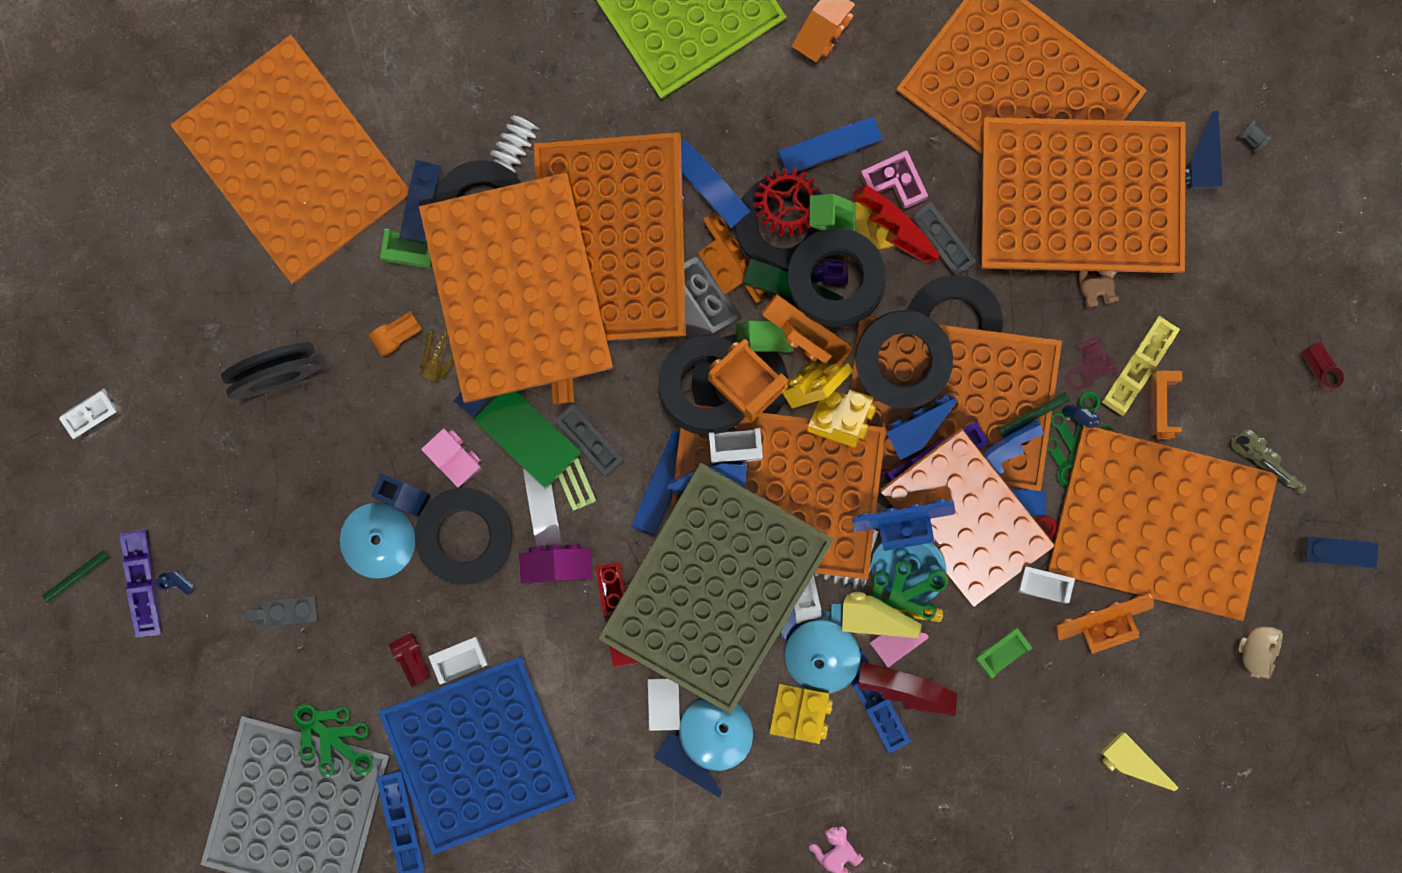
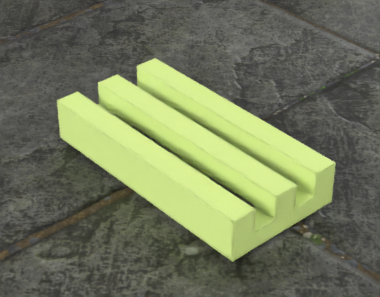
(583, 502)

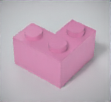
(898, 174)
(452, 458)

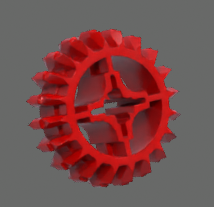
(778, 195)

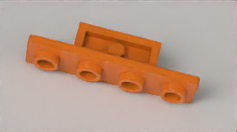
(726, 259)
(801, 331)
(1107, 626)

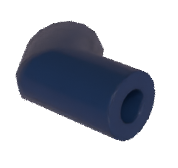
(1082, 416)
(174, 579)

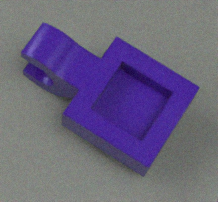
(831, 273)

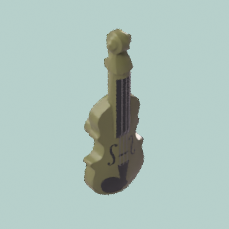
(1253, 447)

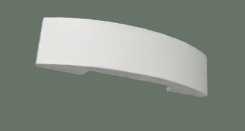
(542, 513)

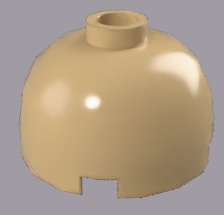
(1261, 650)

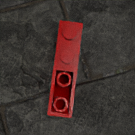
(611, 590)

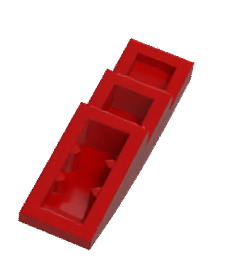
(902, 230)

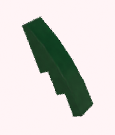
(775, 282)

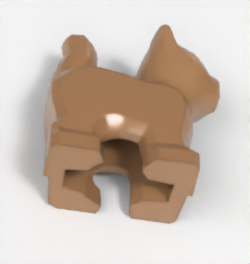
(1094, 286)

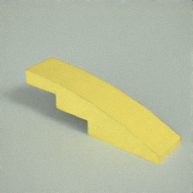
(1140, 365)

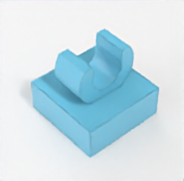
(835, 615)

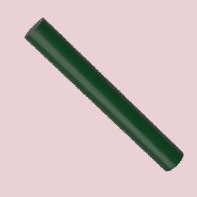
(1034, 414)
(75, 576)

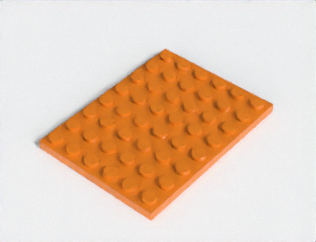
(1013, 64)
(291, 159)
(1083, 195)
(630, 227)
(515, 287)
(993, 382)
(810, 479)
(1162, 523)

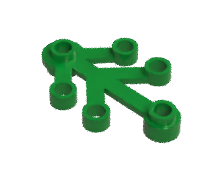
(1069, 439)
(900, 598)
(330, 736)

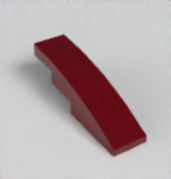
(905, 687)

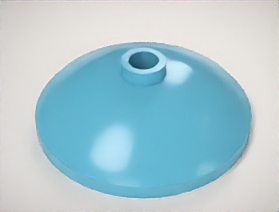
(395, 546)
(927, 558)
(823, 642)
(707, 744)

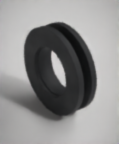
(473, 174)
(749, 235)
(829, 243)
(960, 288)
(270, 370)
(704, 390)
(912, 394)
(676, 406)
(428, 528)

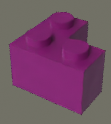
(555, 564)

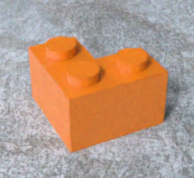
(823, 24)

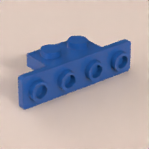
(905, 526)

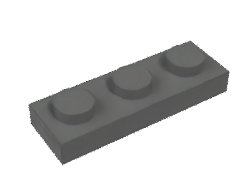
(943, 239)
(589, 440)

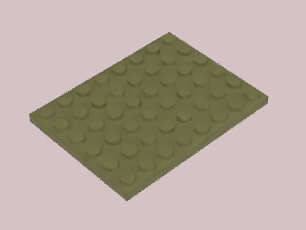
(715, 588)

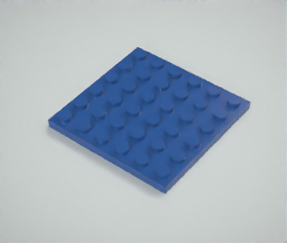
(477, 755)

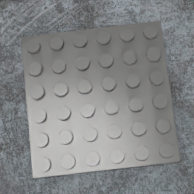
(284, 814)

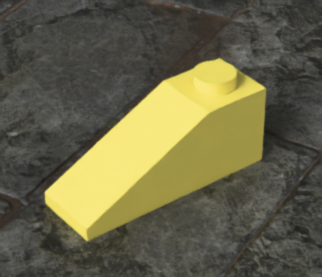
(872, 616)
(1130, 759)

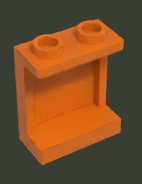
(746, 380)
(1158, 404)

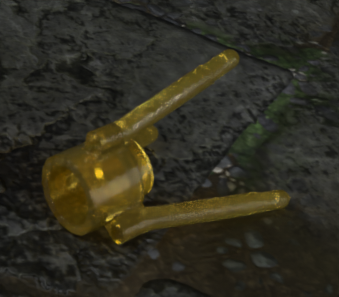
(432, 368)

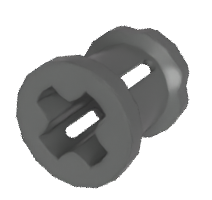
(1255, 136)

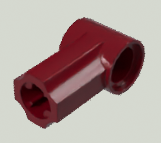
(1322, 363)
(407, 653)

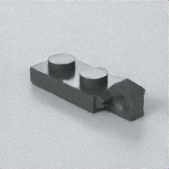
(285, 612)

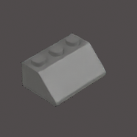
(705, 304)

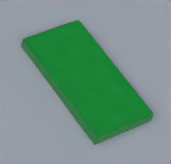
(527, 437)

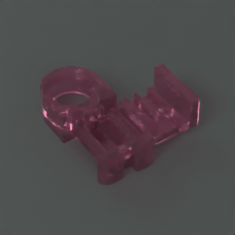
(1097, 364)

